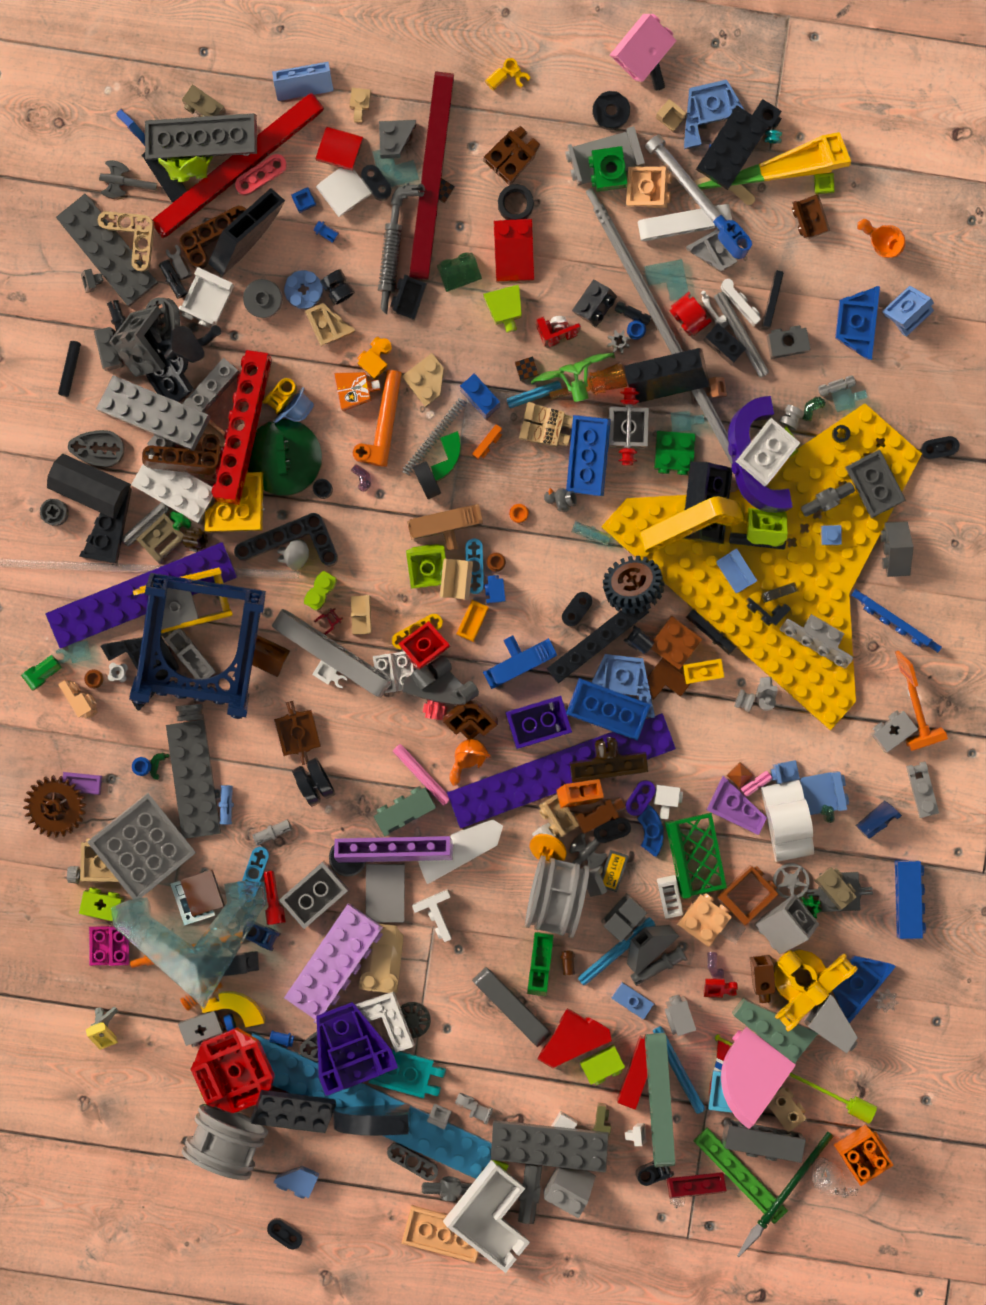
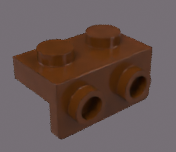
(810, 217)

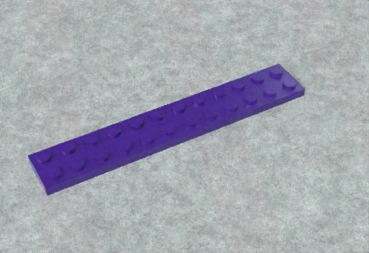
(547, 774)

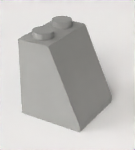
(787, 925)
(832, 1024)
(569, 1189)

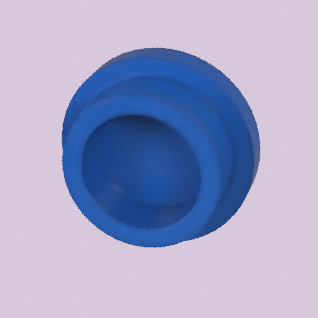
(636, 330)
(141, 766)

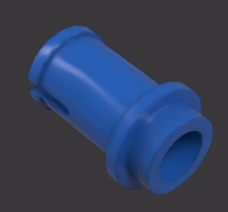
(325, 231)
(282, 1038)

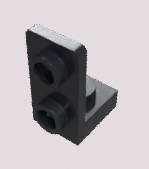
(778, 612)

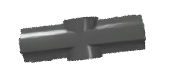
(531, 1194)

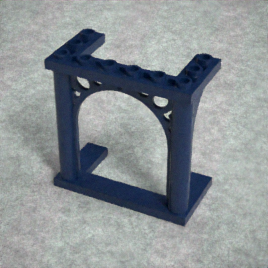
(146, 679)

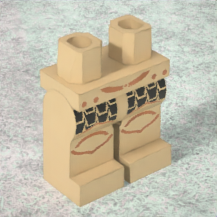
(551, 422)

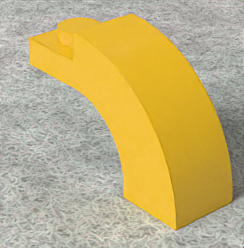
(239, 1002)

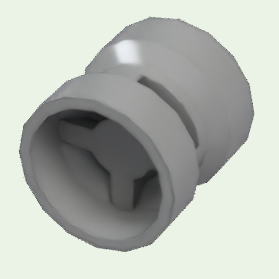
(791, 417)

